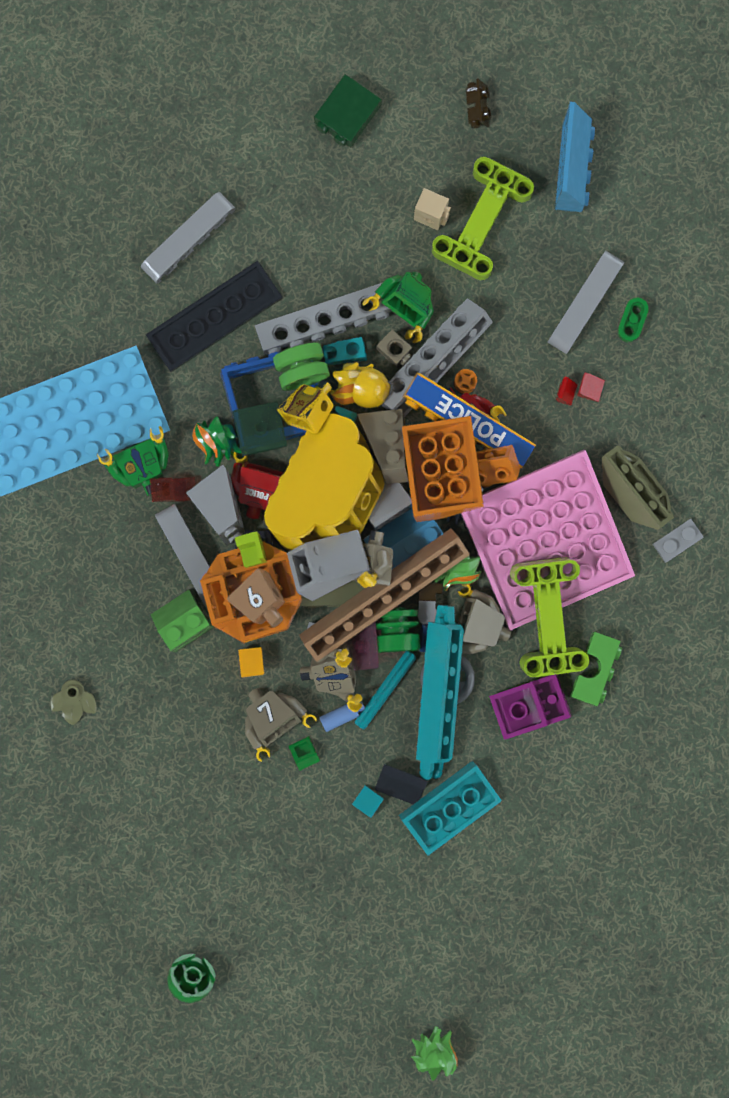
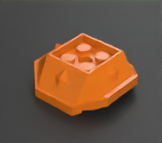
(228, 574)

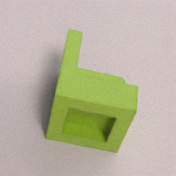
(251, 549)

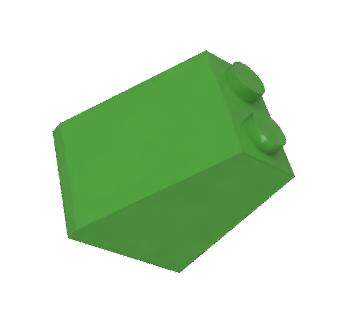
(181, 621)

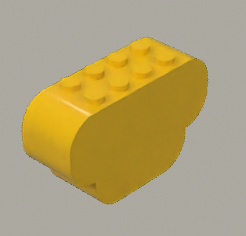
(325, 487)

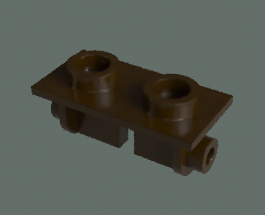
(478, 95)

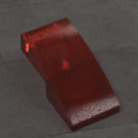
(171, 489)

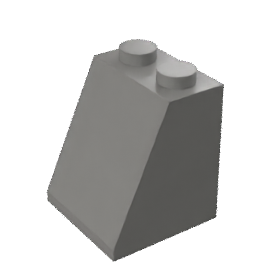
(219, 504)
(390, 505)

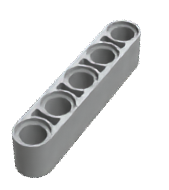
(187, 236)
(585, 302)
(184, 546)

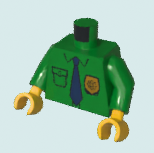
(139, 463)

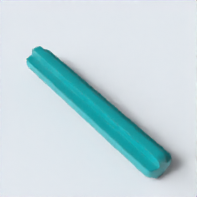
(385, 689)

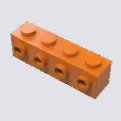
(497, 465)

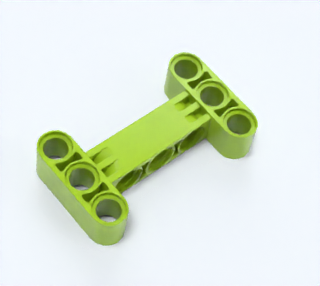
(482, 218)
(549, 617)

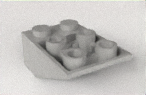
(327, 564)

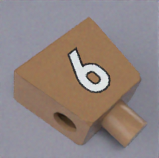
(258, 598)

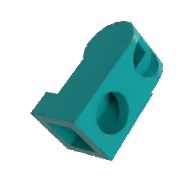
(345, 351)

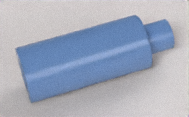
(339, 717)

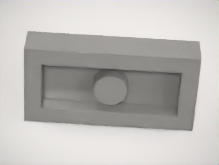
(678, 540)

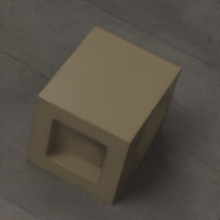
(390, 340)

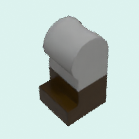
(427, 602)

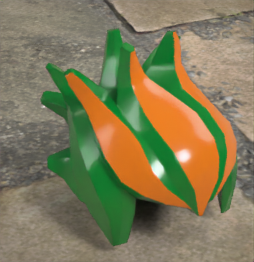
(215, 440)

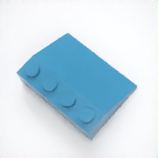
(574, 160)

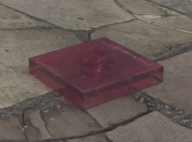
(365, 649)

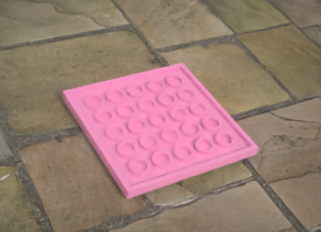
(542, 518)

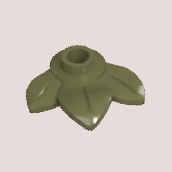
(73, 705)

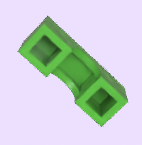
(604, 651)

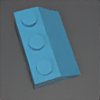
(407, 536)

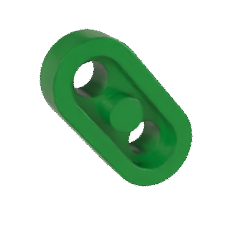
(633, 320)

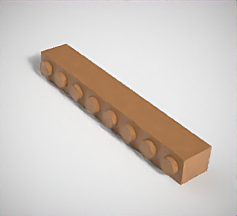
(379, 599)

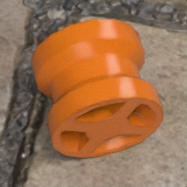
(468, 378)

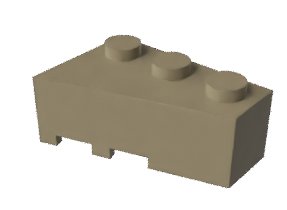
(386, 442)

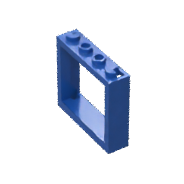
(251, 366)

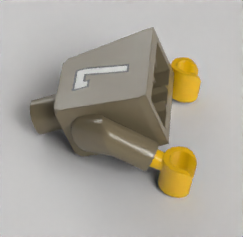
(271, 717)

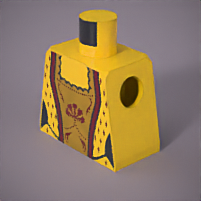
(307, 407)

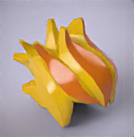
(346, 381)

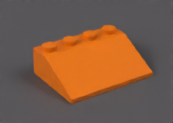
(442, 468)

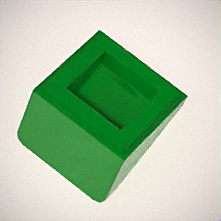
(304, 753)

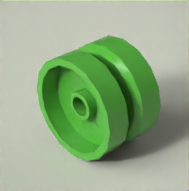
(301, 366)

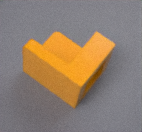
(251, 662)

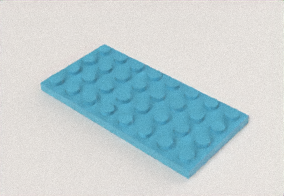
(76, 418)

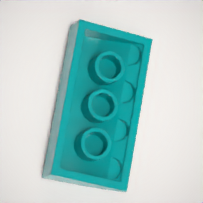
(450, 808)

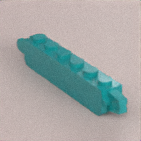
(439, 693)

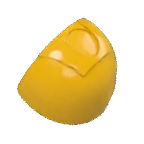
(370, 388)

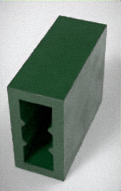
(347, 111)

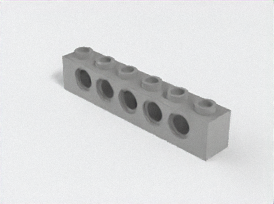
(267, 330)
(439, 351)

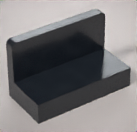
(400, 784)

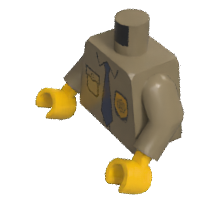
(379, 561)
(335, 676)

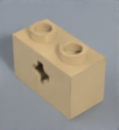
(432, 209)

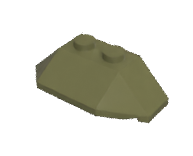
(635, 489)

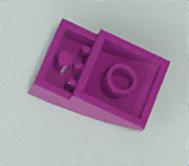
(530, 706)

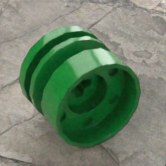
(396, 633)

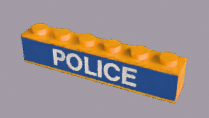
(444, 405)

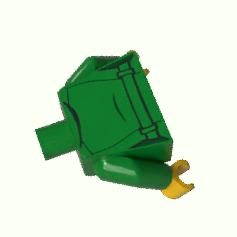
(408, 299)

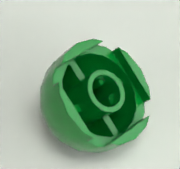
(190, 978)

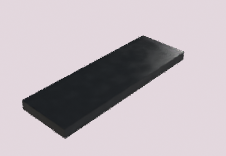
(214, 316)

